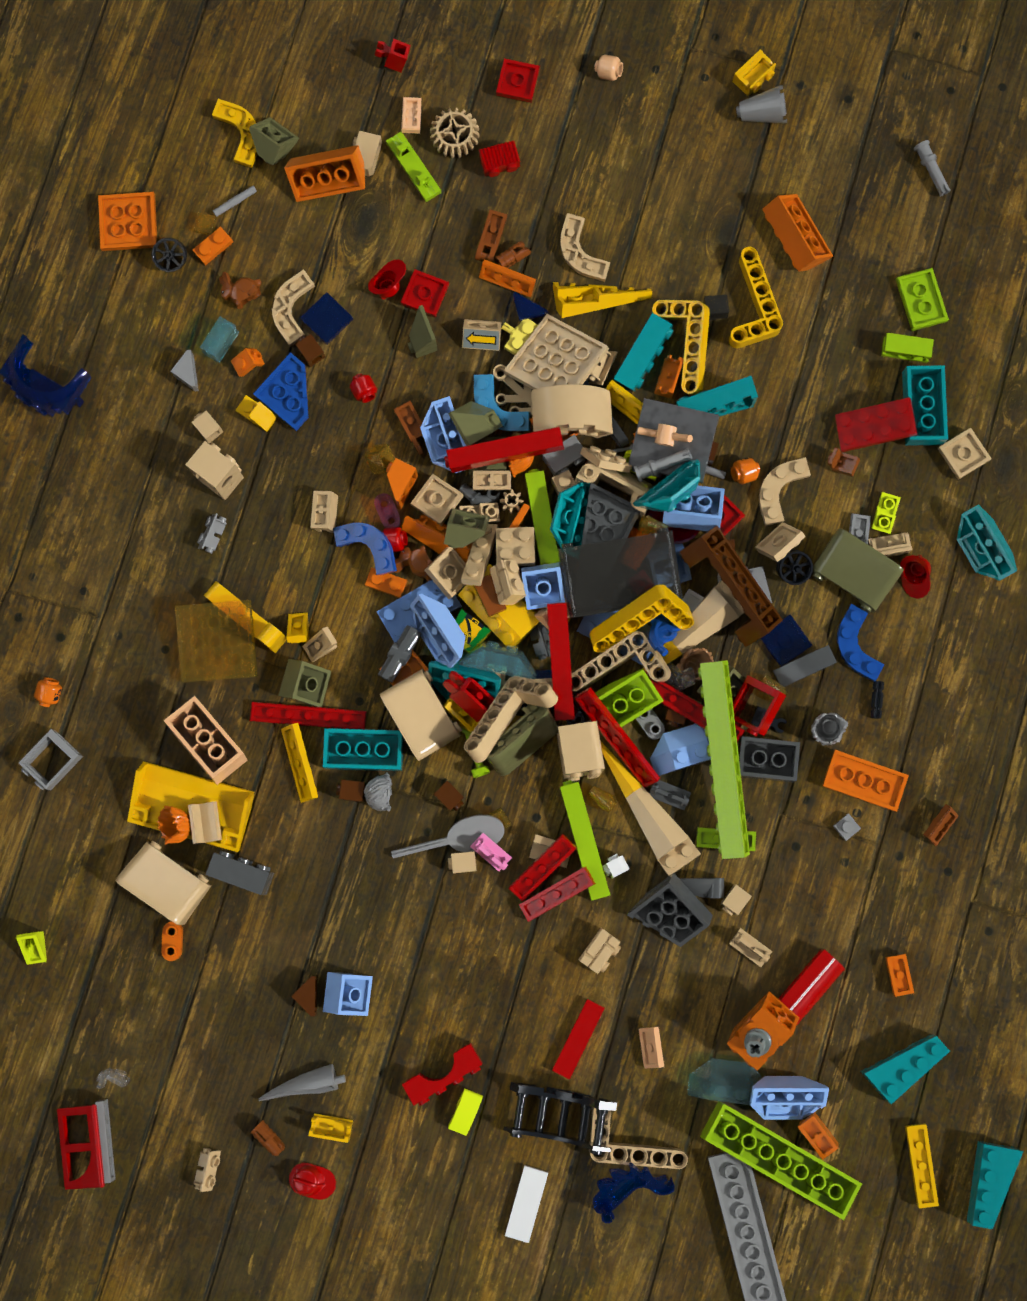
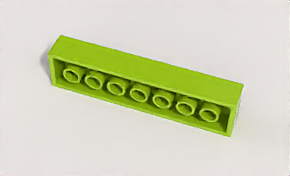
(781, 1160)

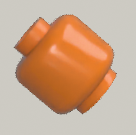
(745, 470)
(48, 692)

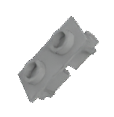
(213, 526)

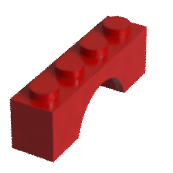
(421, 1087)

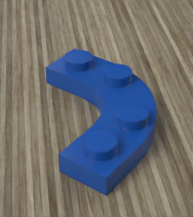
(373, 538)
(849, 647)

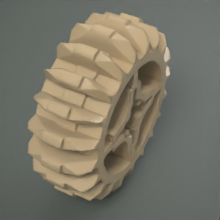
(468, 128)

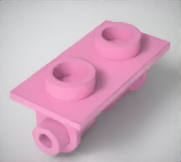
(491, 852)

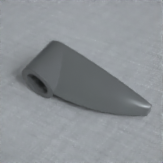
(705, 887)

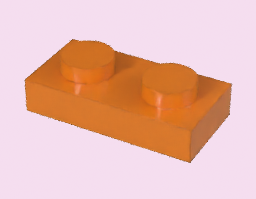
(212, 246)
(386, 583)
(899, 975)

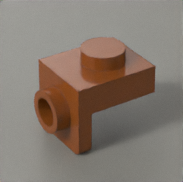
(843, 462)

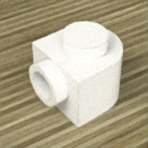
(615, 866)

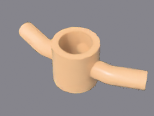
(665, 435)

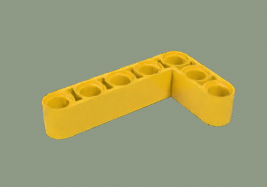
(759, 301)
(691, 338)
(638, 613)
(263, 631)

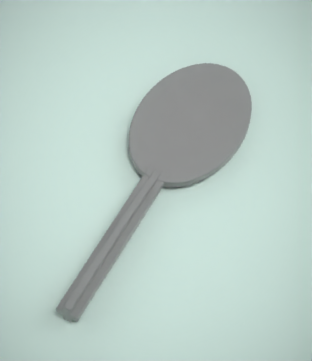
(461, 835)

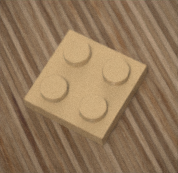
(964, 453)
(605, 459)
(437, 499)
(780, 541)
(516, 545)
(447, 572)

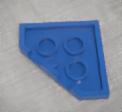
(286, 392)

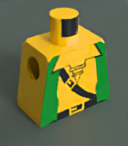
(473, 630)

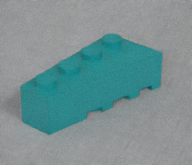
(645, 349)
(723, 399)
(904, 1068)
(990, 1182)

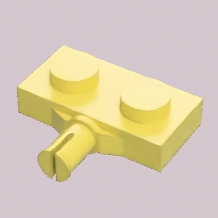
(518, 335)

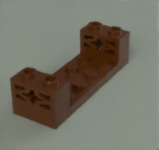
(736, 576)

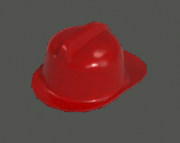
(387, 280)
(916, 576)
(312, 1181)

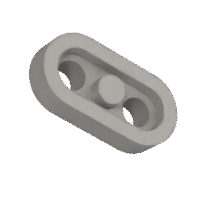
(648, 722)

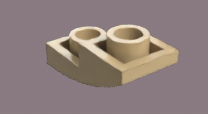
(486, 509)

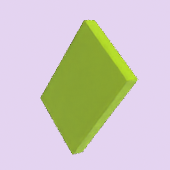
(922, 299)

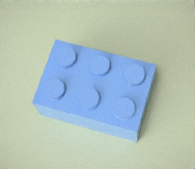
(699, 512)

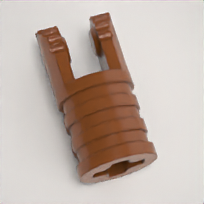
(512, 255)
(268, 1138)

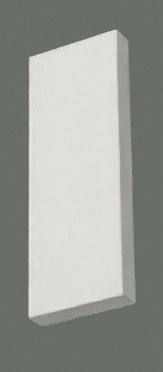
(526, 1204)

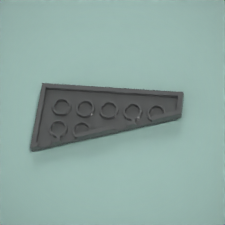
(607, 517)

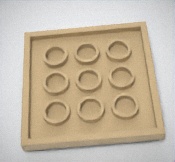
(555, 356)

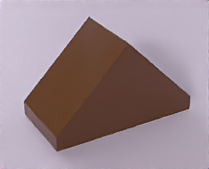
(307, 996)

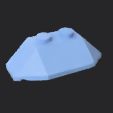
(440, 432)
(438, 630)
(680, 749)
(787, 1097)

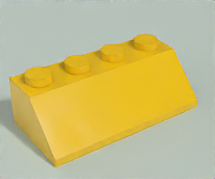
(510, 625)

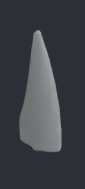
(311, 1082)

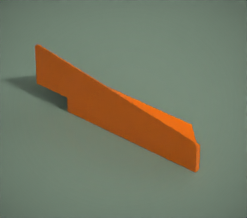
(432, 535)

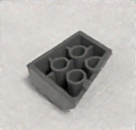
(672, 911)

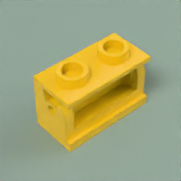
(754, 73)

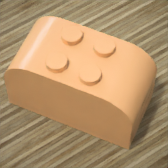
(205, 740)

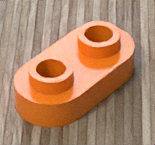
(174, 941)

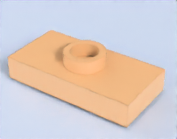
(411, 115)

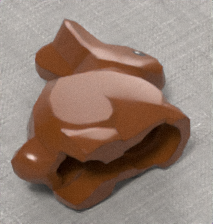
(241, 291)
(416, 560)

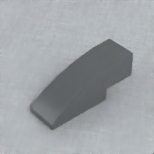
(805, 666)

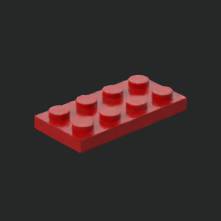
(876, 424)

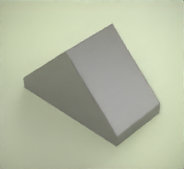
(186, 370)

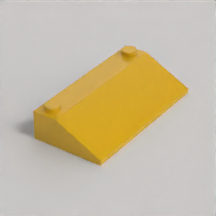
(162, 786)

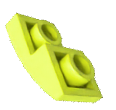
(885, 512)
(465, 1112)

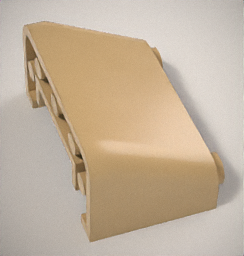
(622, 481)
(420, 714)
(163, 883)

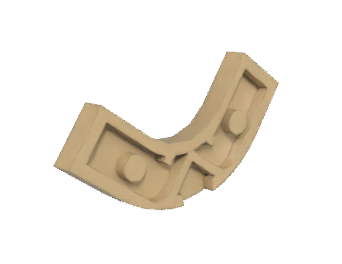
(575, 256)
(283, 304)
(772, 485)

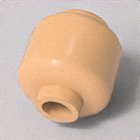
(609, 67)

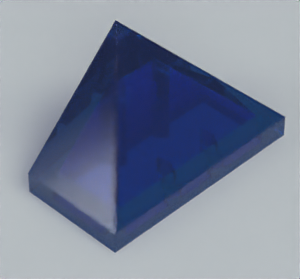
(528, 309)

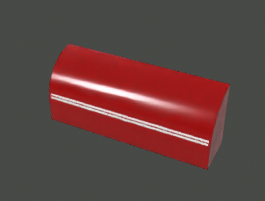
(811, 983)

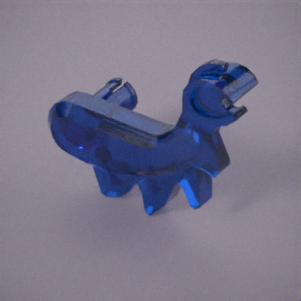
(622, 1184)

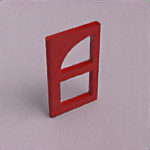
(94, 1174)

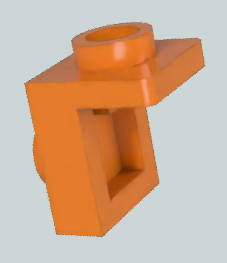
(246, 361)

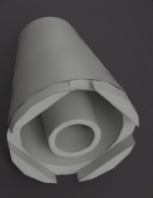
(764, 107)

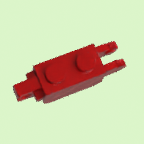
(468, 695)

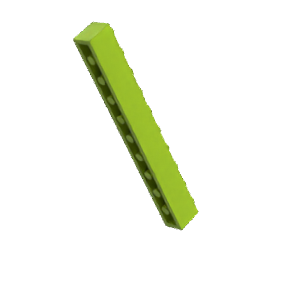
(724, 759)

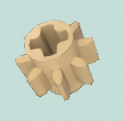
(511, 506)

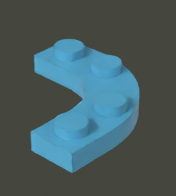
(485, 396)

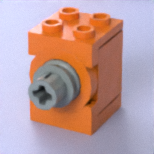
(763, 1031)

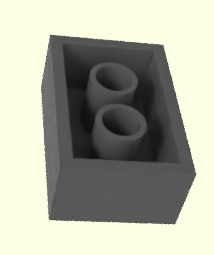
(768, 759)
(240, 872)

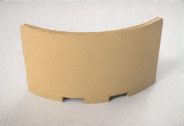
(573, 409)

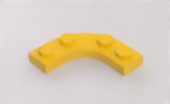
(242, 120)

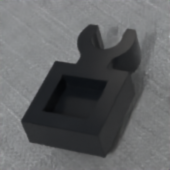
(758, 716)

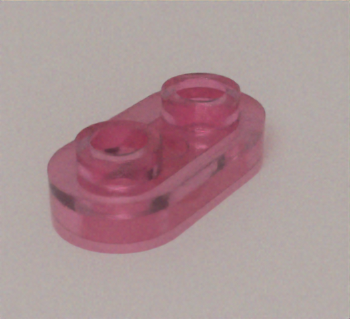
(387, 512)

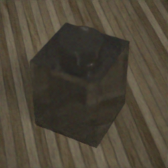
(718, 306)

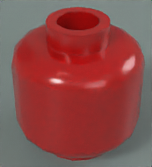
(363, 388)
(397, 538)

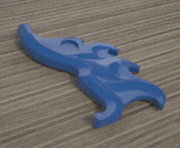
(661, 631)

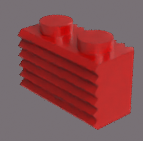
(499, 158)

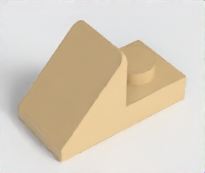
(320, 644)

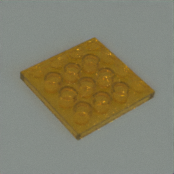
(216, 641)

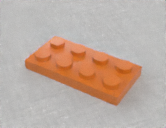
(865, 780)

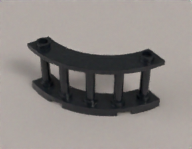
(566, 1098)

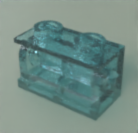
(219, 339)

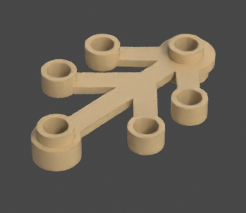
(523, 396)

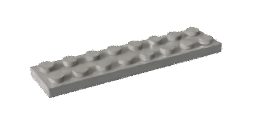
(746, 1229)

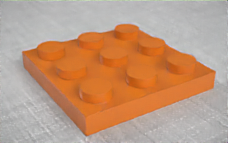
(127, 221)

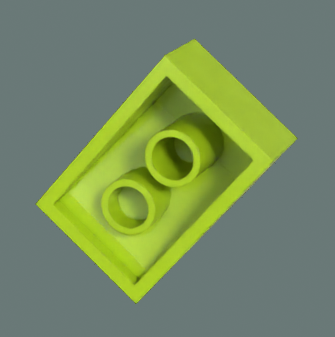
(629, 697)

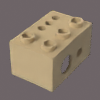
(215, 470)

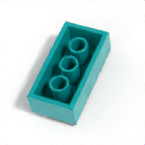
(928, 395)
(363, 749)

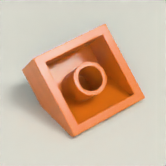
(401, 479)

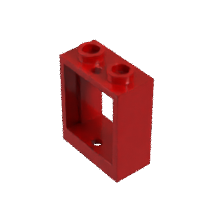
(742, 698)

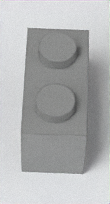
(563, 460)

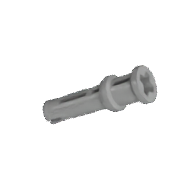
(929, 160)
(653, 467)

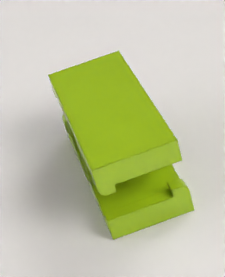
(907, 347)

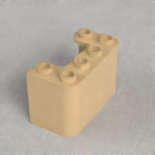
(580, 750)

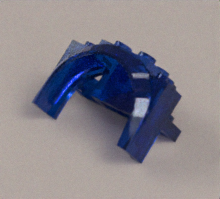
(39, 390)

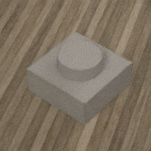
(846, 827)

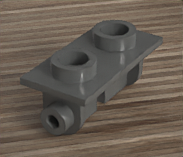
(542, 648)
(670, 794)

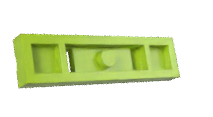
(413, 167)

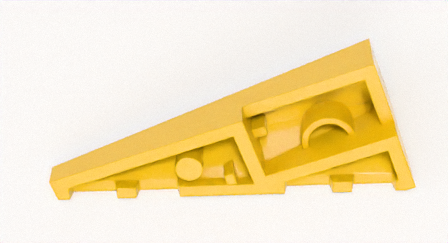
(584, 299)

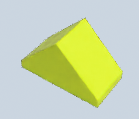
(32, 947)

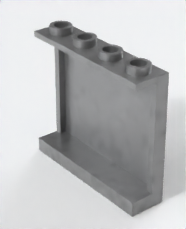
(688, 421)

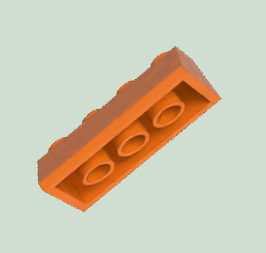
(326, 173)
(797, 232)

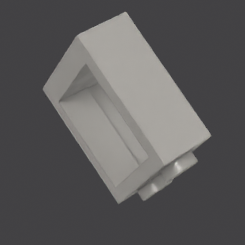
(64, 745)

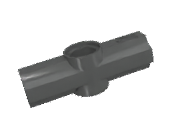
(399, 654)

